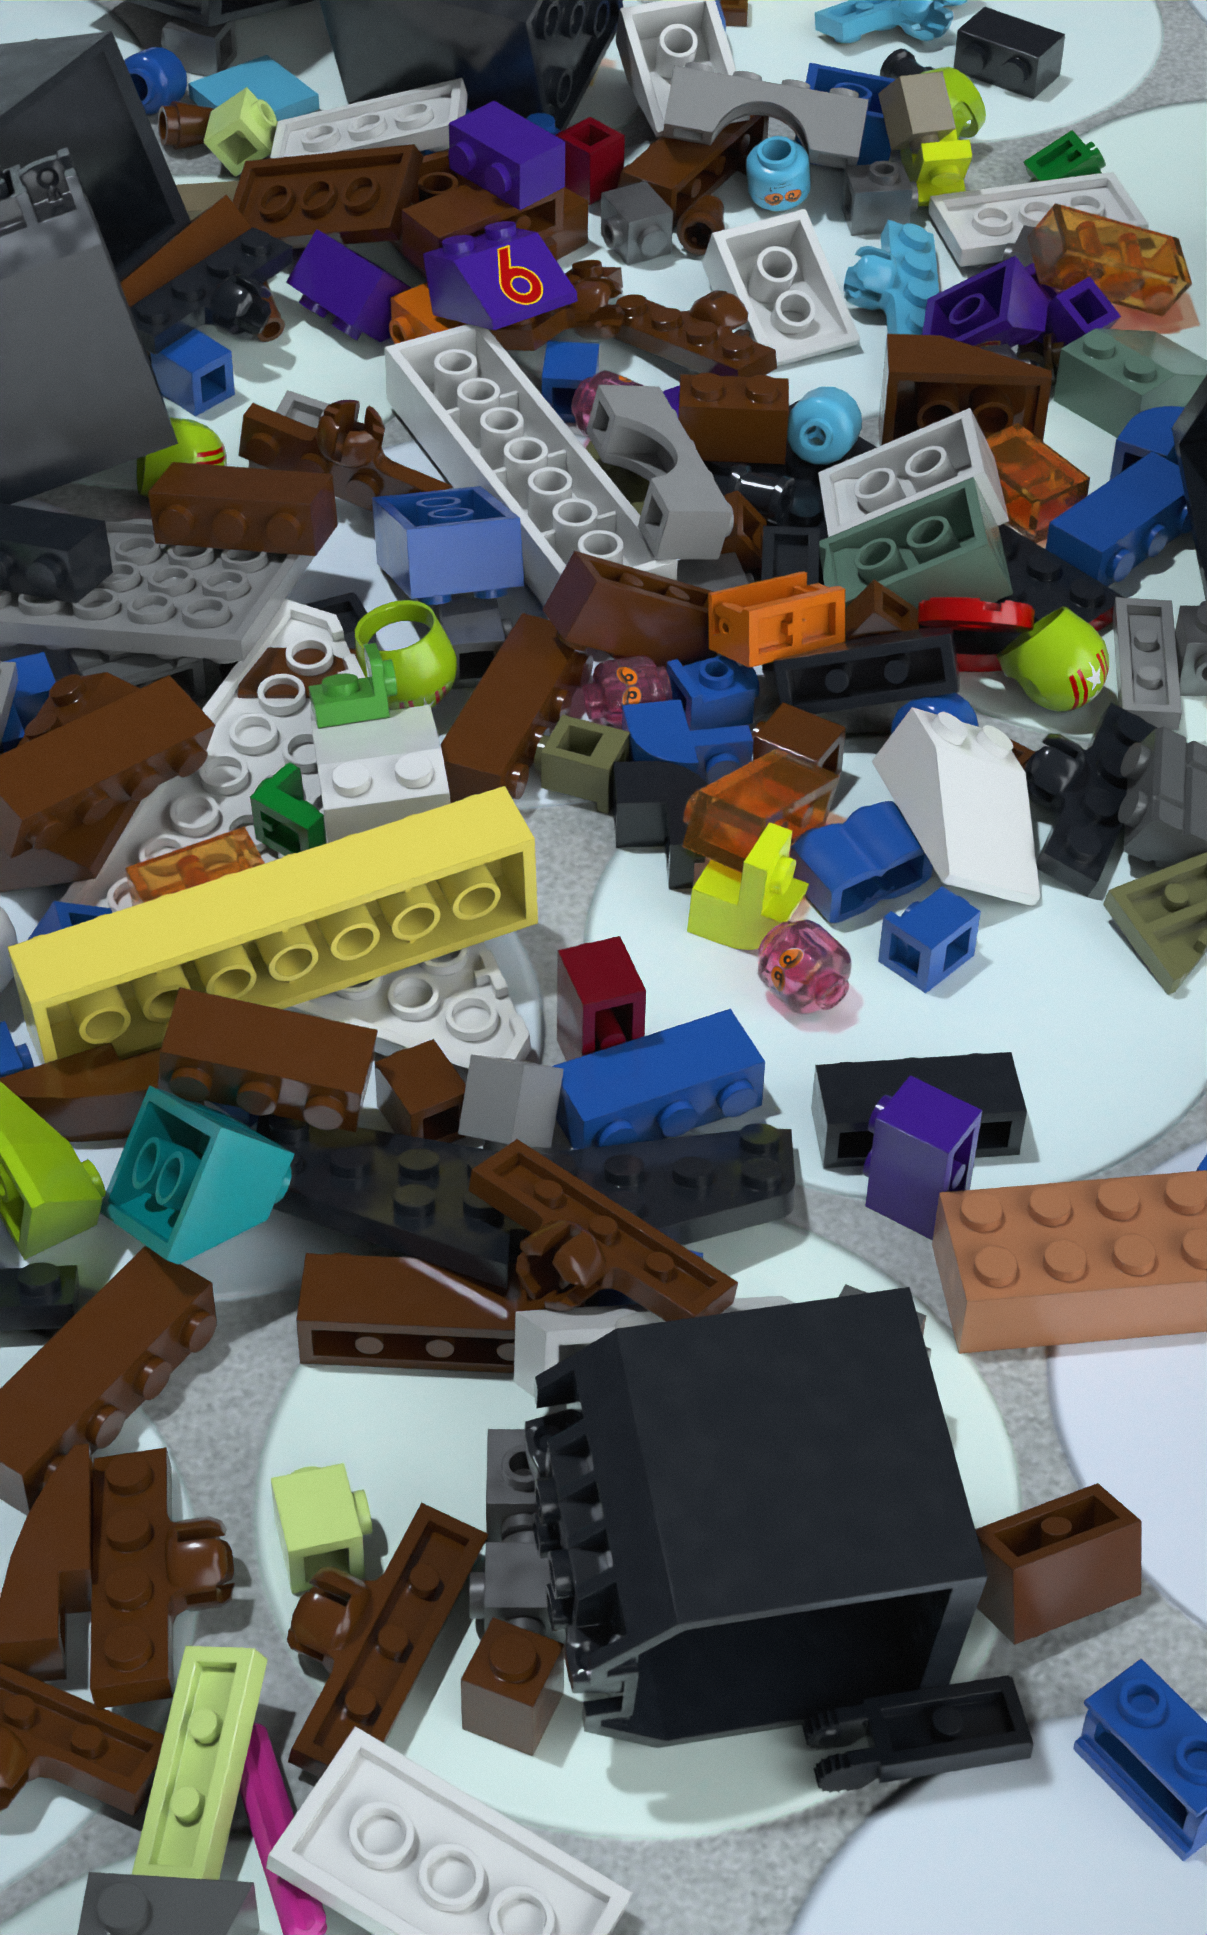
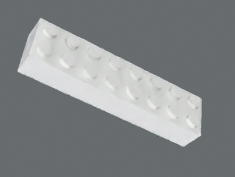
(499, 433)

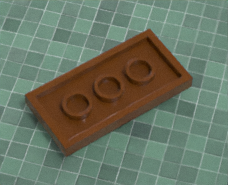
(342, 194)

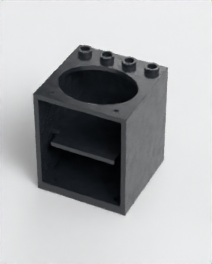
(506, 51)

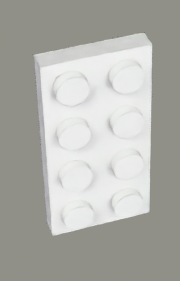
(397, 119)
(985, 220)
(431, 1860)

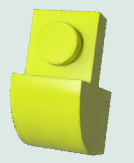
(938, 167)
(747, 905)

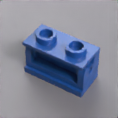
(1150, 1754)

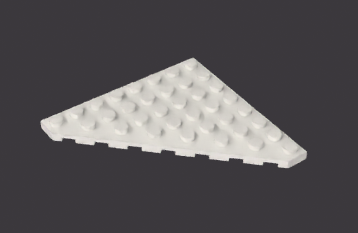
(448, 999)

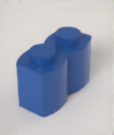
(860, 861)

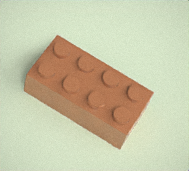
(1074, 1261)

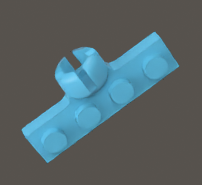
(857, 17)
(896, 277)

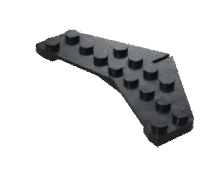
(418, 1202)

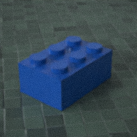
(448, 544)

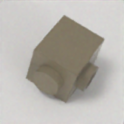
(916, 110)

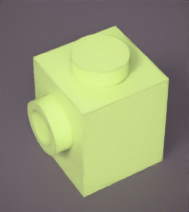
(241, 130)
(320, 1523)

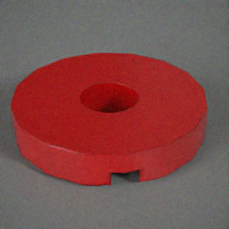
(976, 615)

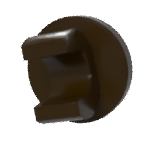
(1045, 354)

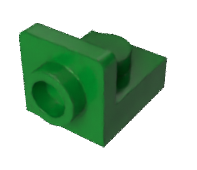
(1065, 159)
(283, 816)

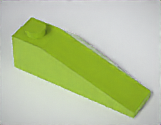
(42, 1181)

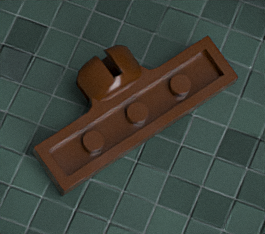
(589, 316)
(697, 337)
(336, 447)
(592, 1242)
(146, 1576)
(378, 1632)
(72, 1743)

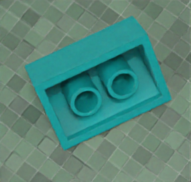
(193, 1178)

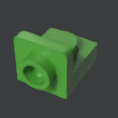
(350, 699)

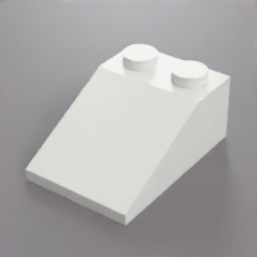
(664, 35)
(784, 284)
(910, 471)
(379, 770)
(964, 803)

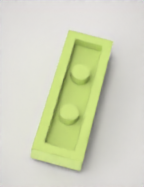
(201, 1763)

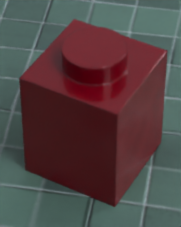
(592, 158)

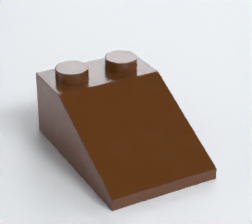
(939, 377)

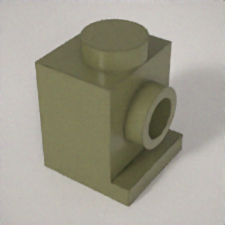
(581, 759)

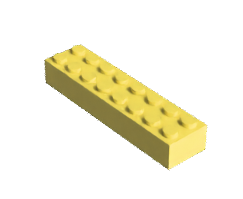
(284, 927)

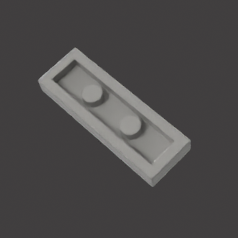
(1147, 660)

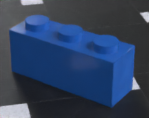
(1123, 521)
(661, 1084)

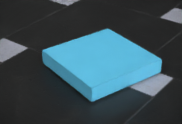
(265, 79)

